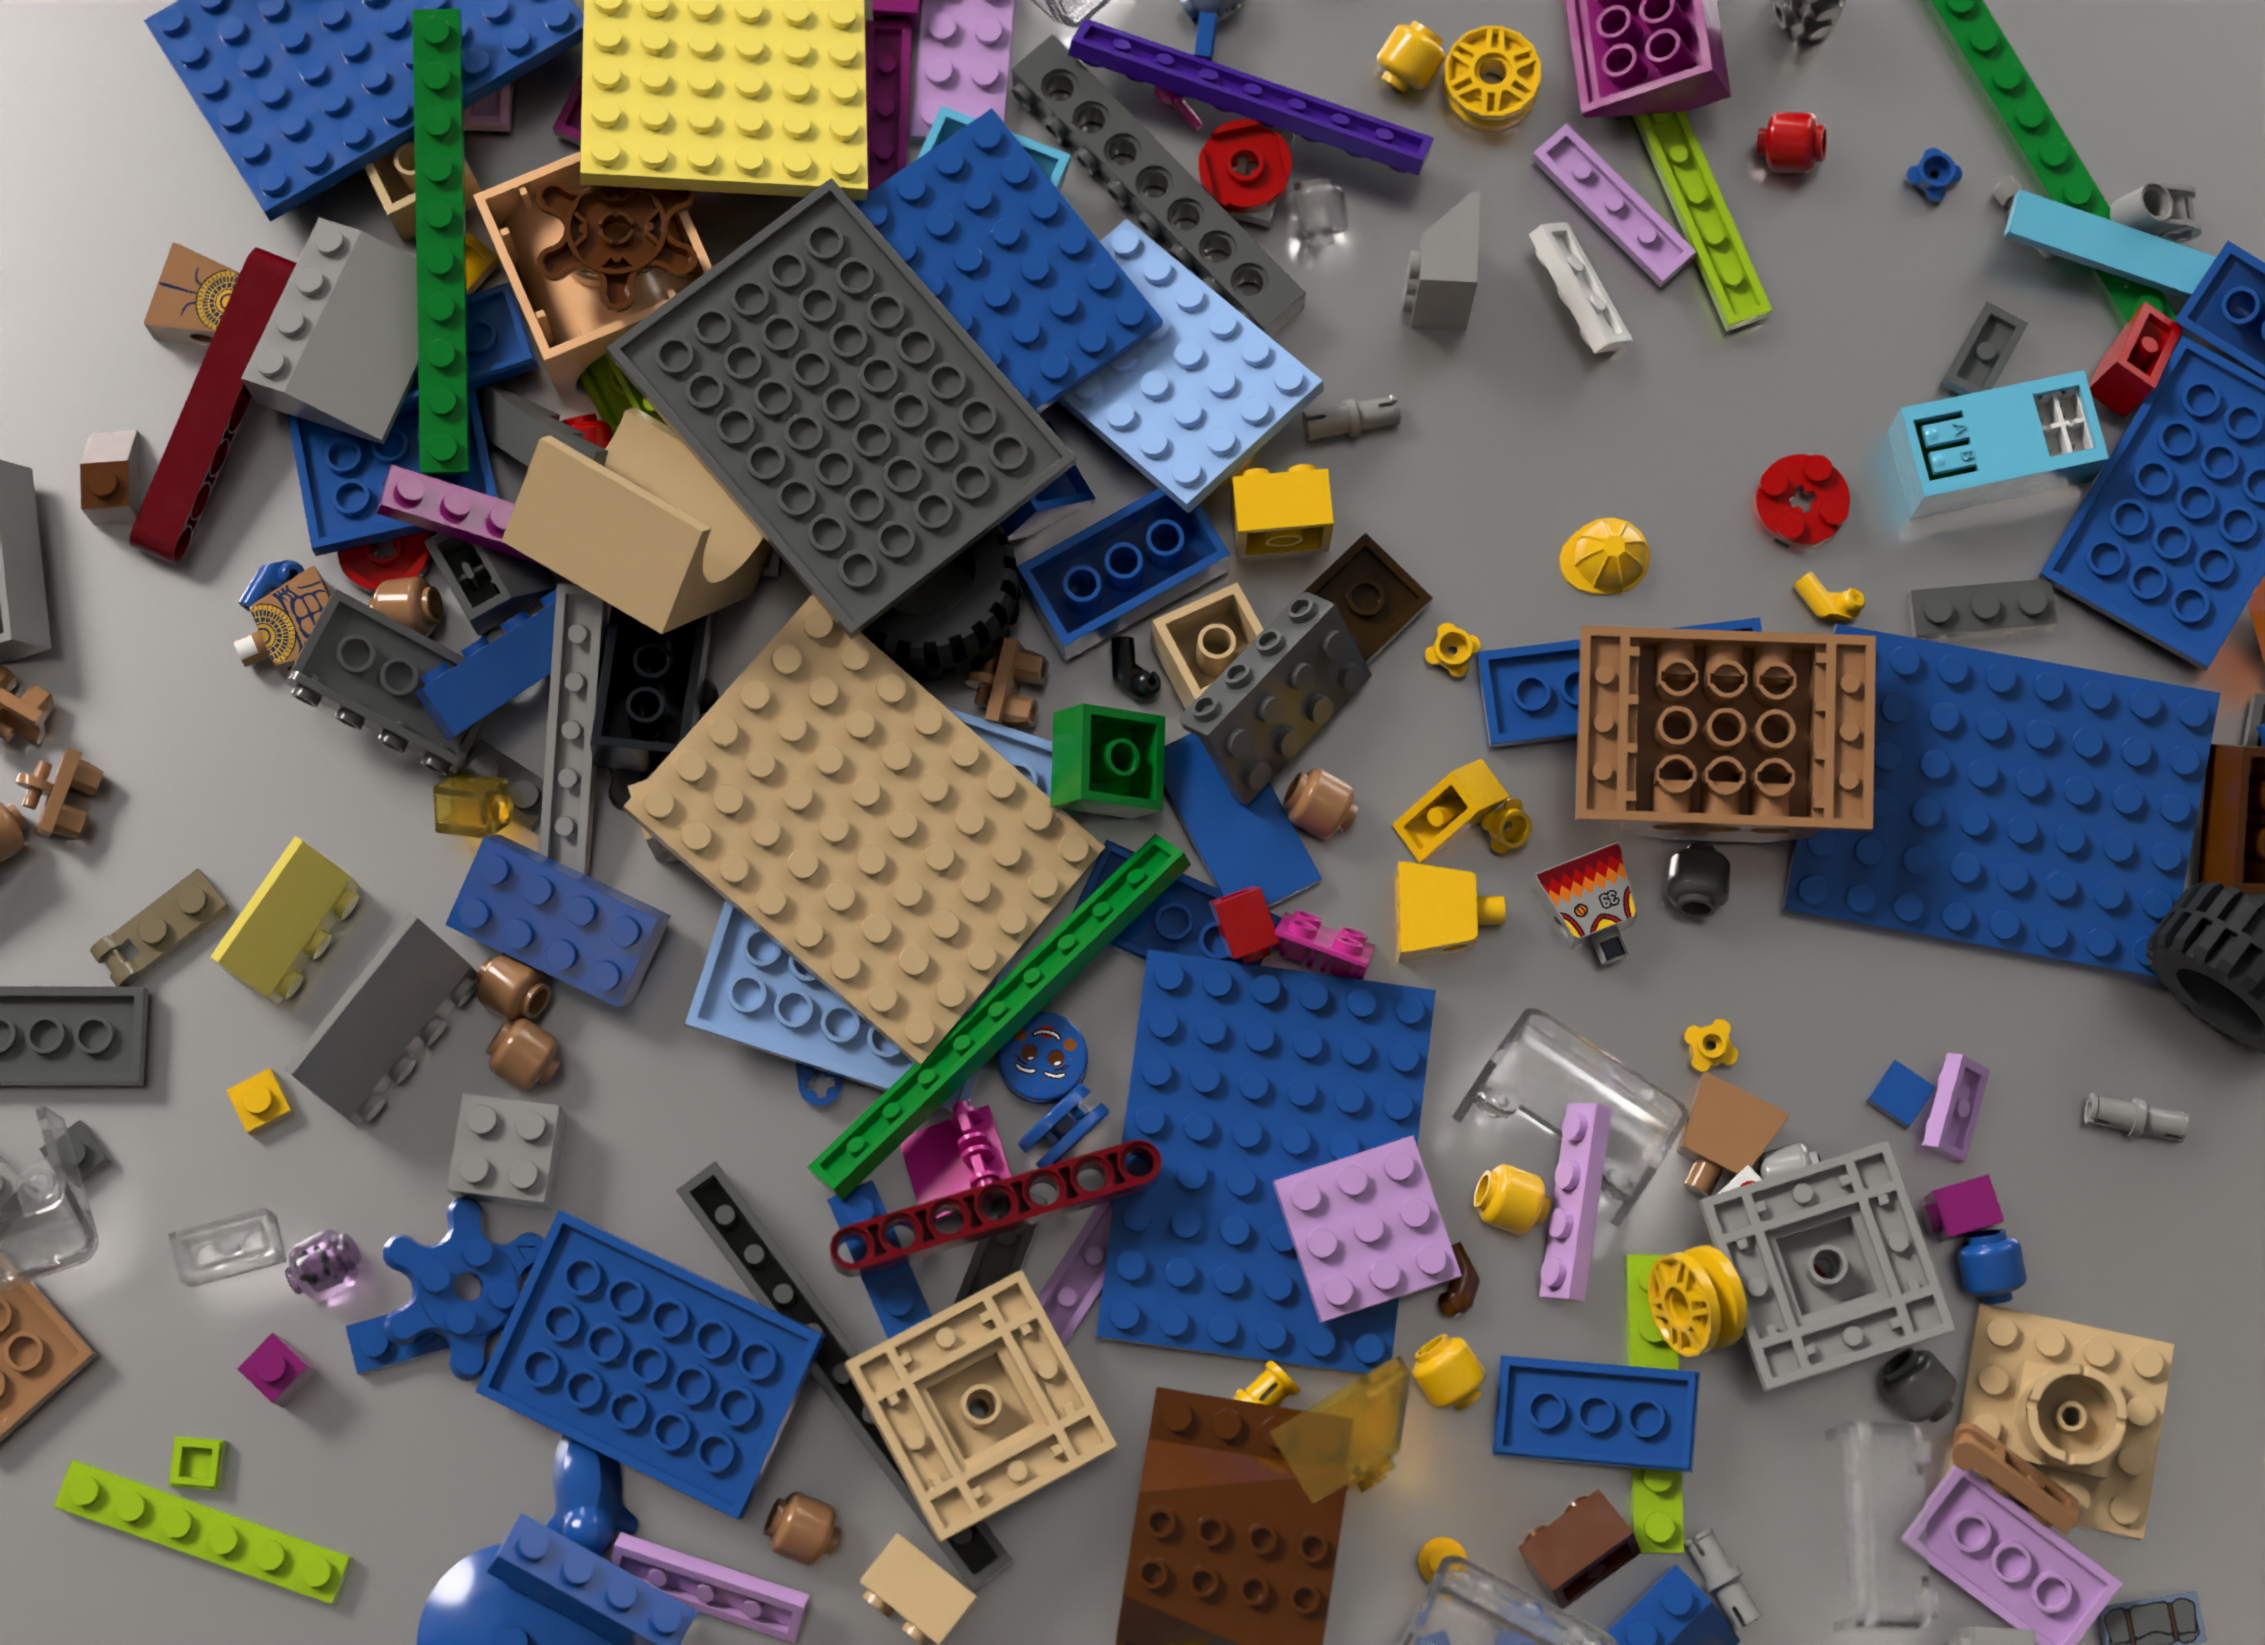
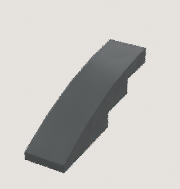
(519, 424)

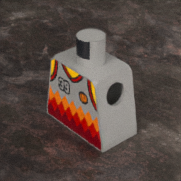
(1589, 900)

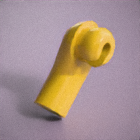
(1829, 605)

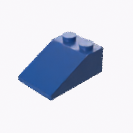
(2230, 307)

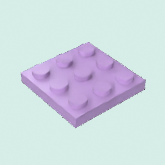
(1366, 1229)

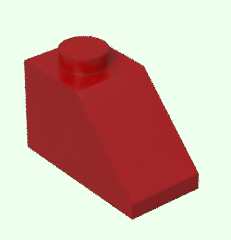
(2135, 360)

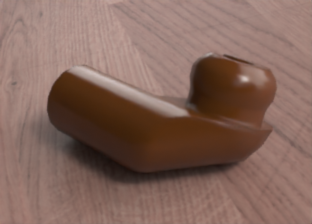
(1461, 1290)

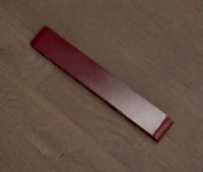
(210, 413)
(1013, 1190)

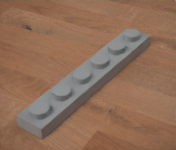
(571, 711)

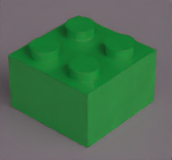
(1107, 761)

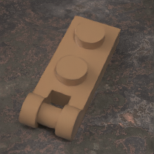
(2014, 1477)

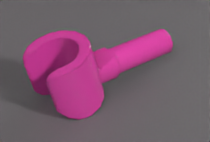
(1179, 103)

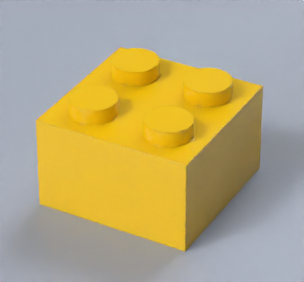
(1281, 511)

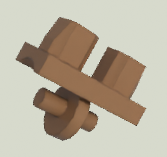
(1001, 682)
(23, 715)
(71, 774)

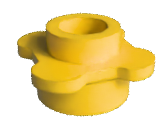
(1451, 636)
(1517, 831)
(1702, 1056)

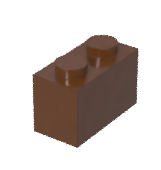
(1579, 1549)

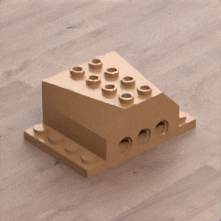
(1725, 733)

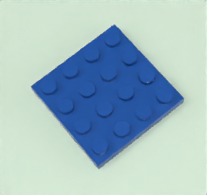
(346, 477)

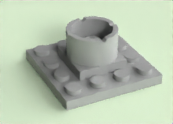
(1860, 1223)

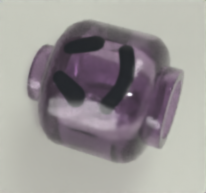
(324, 1265)

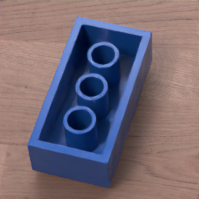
(1121, 570)
(558, 920)

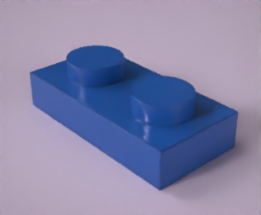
(375, 1352)

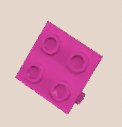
(1346, 945)
(955, 1155)

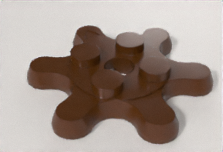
(617, 265)

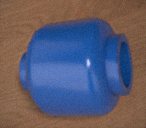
(1991, 1265)

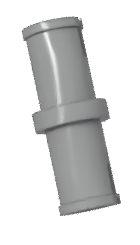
(1351, 417)
(2136, 1117)
(1723, 1579)

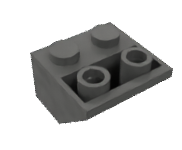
(488, 582)

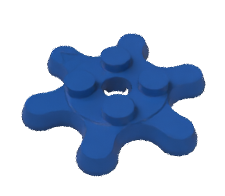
(432, 1276)

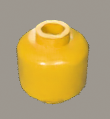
(1410, 57)
(1511, 1199)
(1449, 1372)

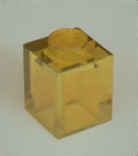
(472, 805)

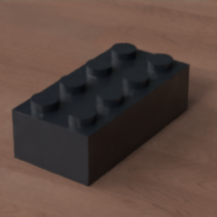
(648, 691)

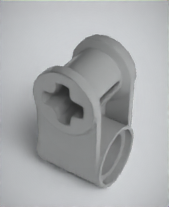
(2159, 210)

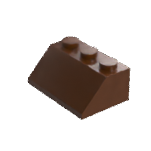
(2234, 818)

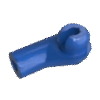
(268, 579)

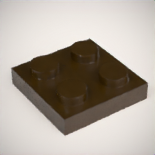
(1371, 595)

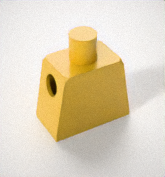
(1440, 910)

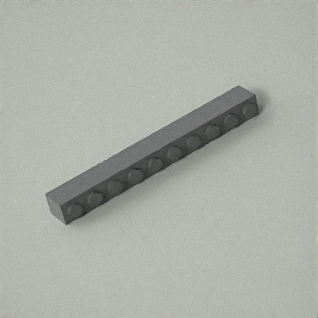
(780, 1287)

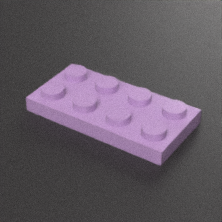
(962, 60)
(2013, 1560)

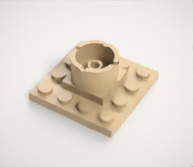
(989, 1354)
(2111, 1384)

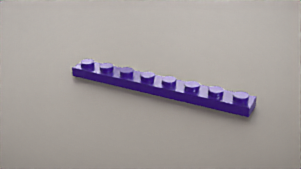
(1251, 97)

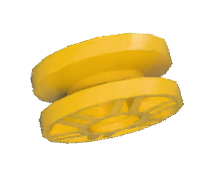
(1498, 52)
(1697, 1300)

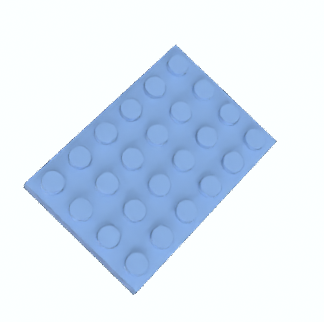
(1196, 390)

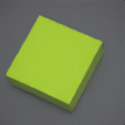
(197, 1463)

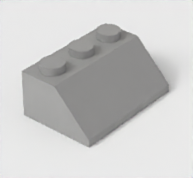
(1445, 269)

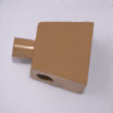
(1725, 1132)

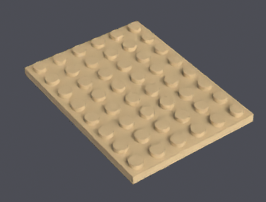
(864, 829)

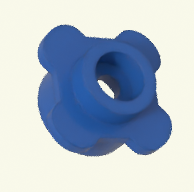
(1939, 162)

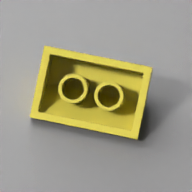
(287, 922)

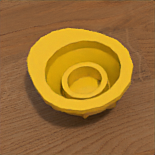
(1605, 557)

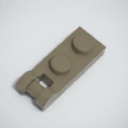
(160, 928)

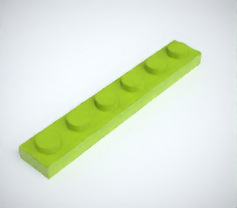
(1704, 218)
(1654, 1493)
(203, 1532)

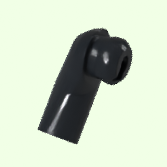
(1128, 674)

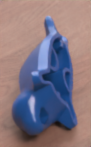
(588, 1497)

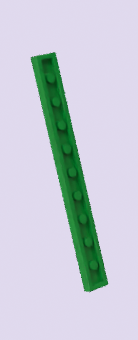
(2034, 133)
(441, 242)
(998, 1016)

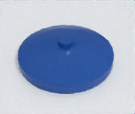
(482, 1610)

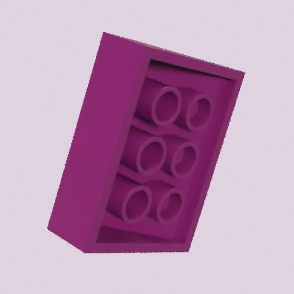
(1647, 55)

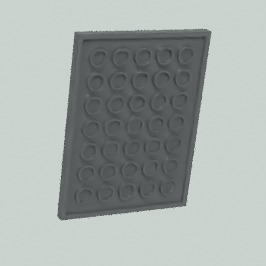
(841, 407)

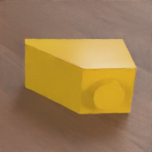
(1450, 809)

